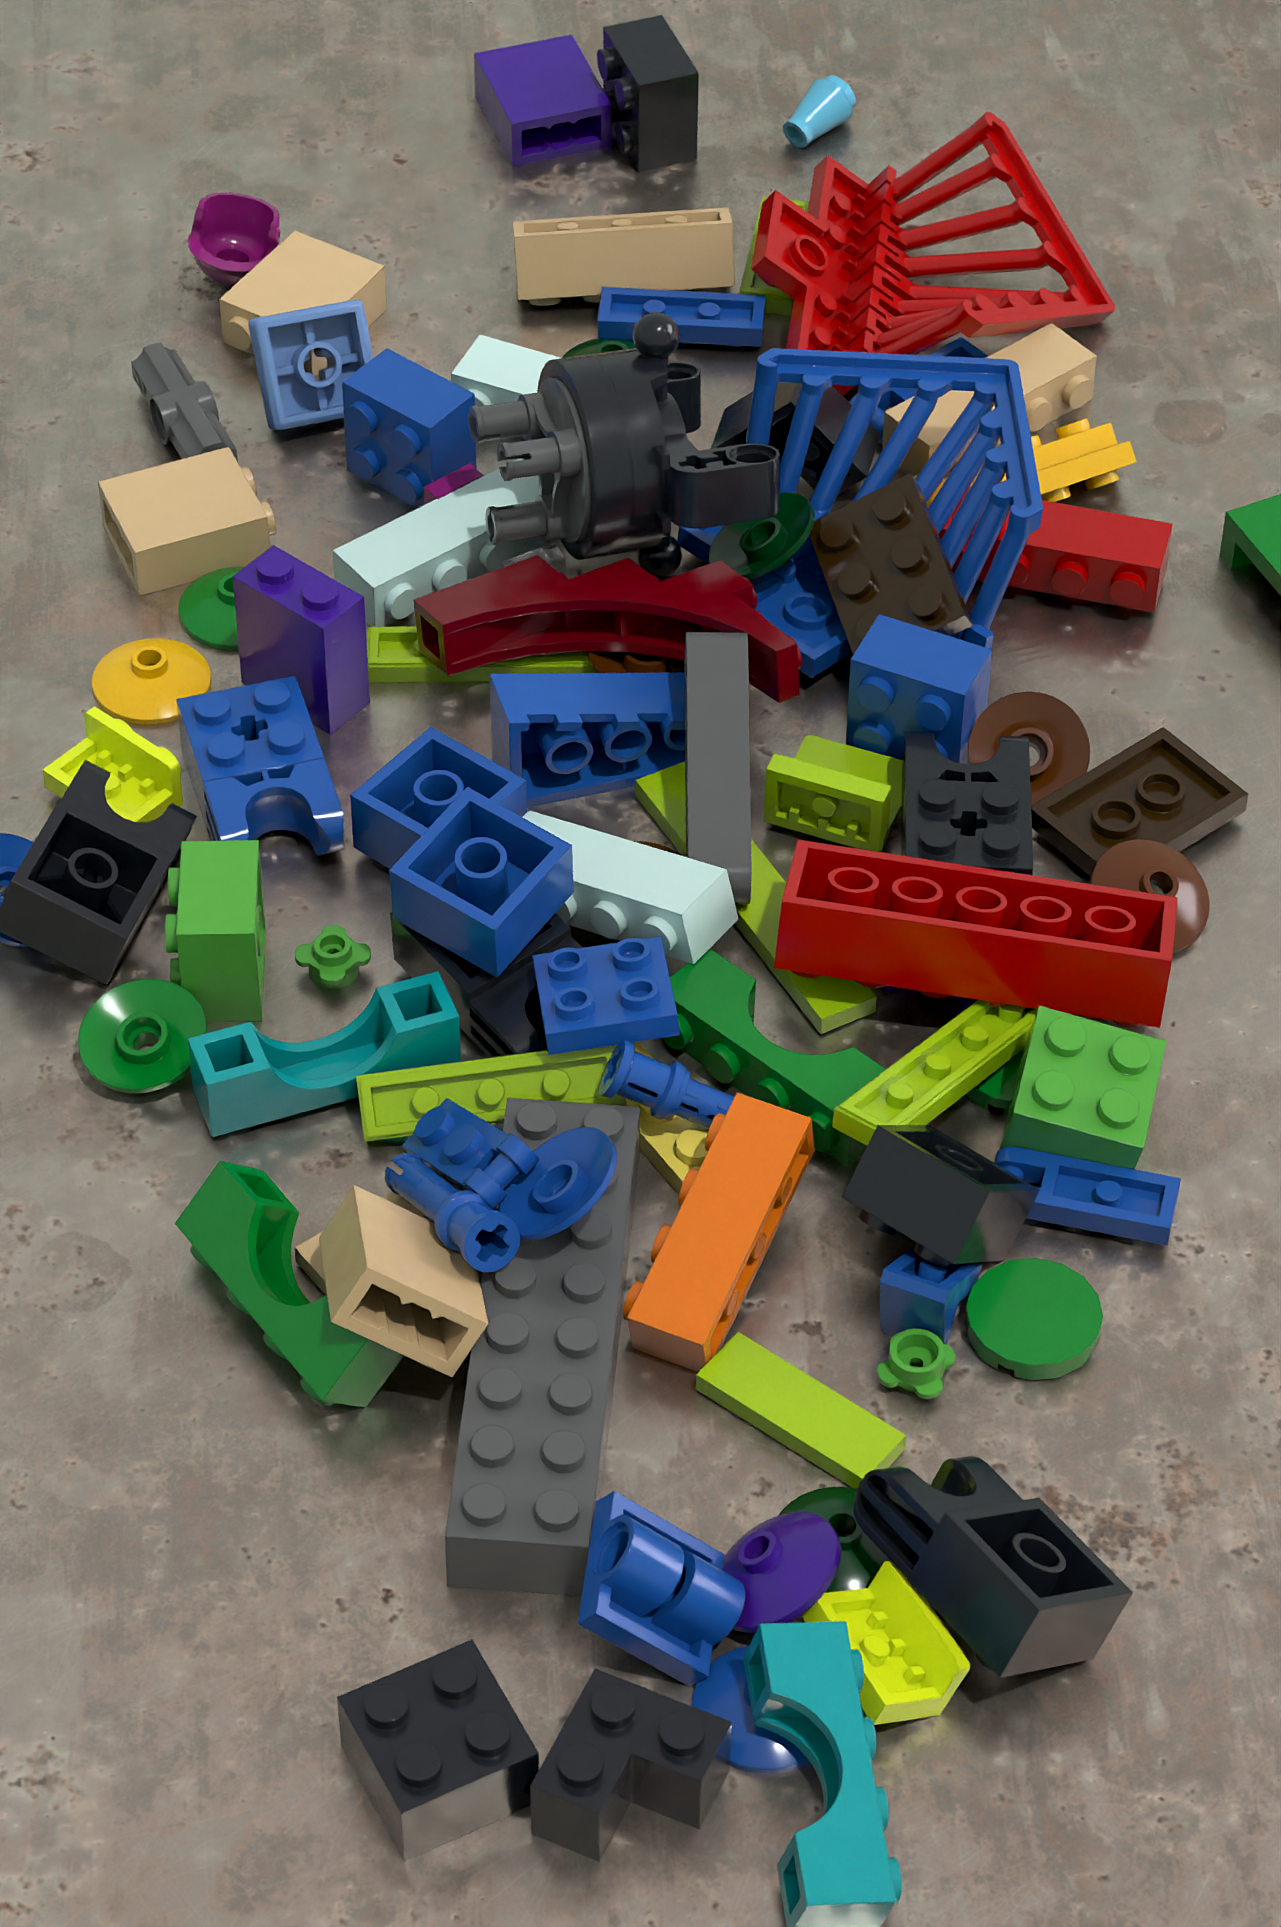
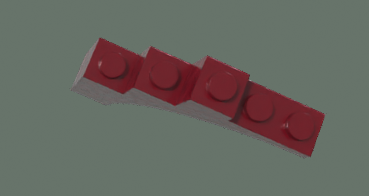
(609, 609)

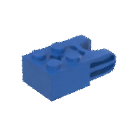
(259, 765)

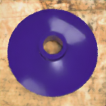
(783, 1567)

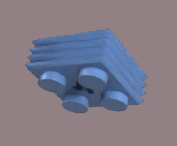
(283, 344)

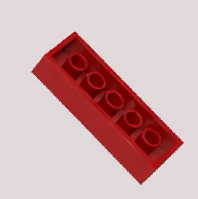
(976, 933)

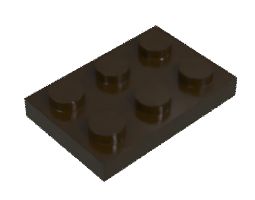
(888, 562)
(1145, 792)

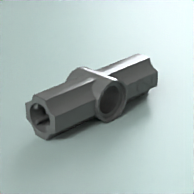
(179, 406)

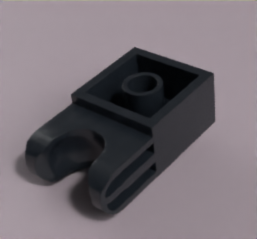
(967, 810)
(91, 877)
(492, 1010)
(993, 1564)

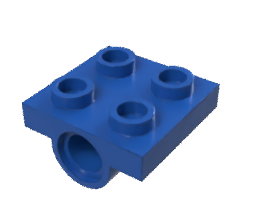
(605, 995)
(656, 1590)

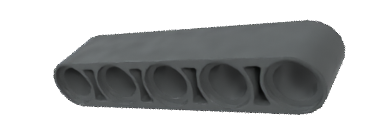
(718, 755)

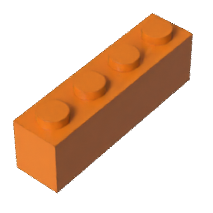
(719, 1233)

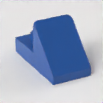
(923, 1294)

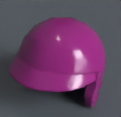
(232, 235)

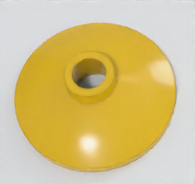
(146, 678)

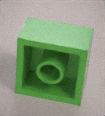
(219, 928)
(1084, 1090)

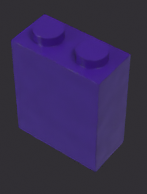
(542, 100)
(303, 627)

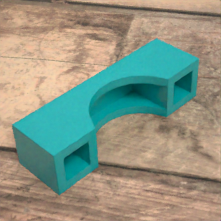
(254, 1079)
(807, 1690)

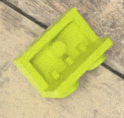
(141, 777)
(904, 1647)

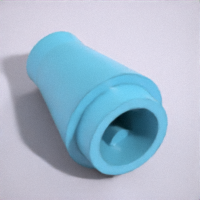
(822, 109)

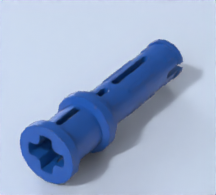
(661, 1087)
(461, 1218)

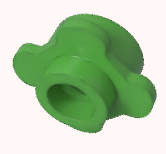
(333, 958)
(921, 1349)

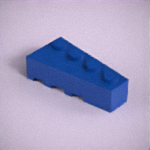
(586, 730)

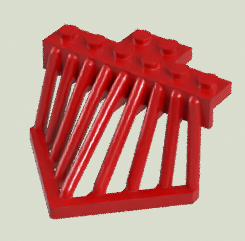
(851, 266)

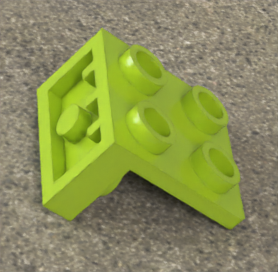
(835, 793)

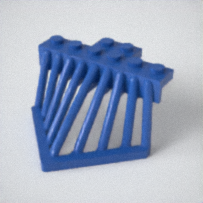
(797, 593)

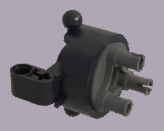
(618, 456)

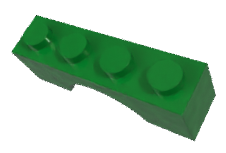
(719, 1032)
(245, 1235)

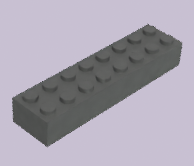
(544, 1381)

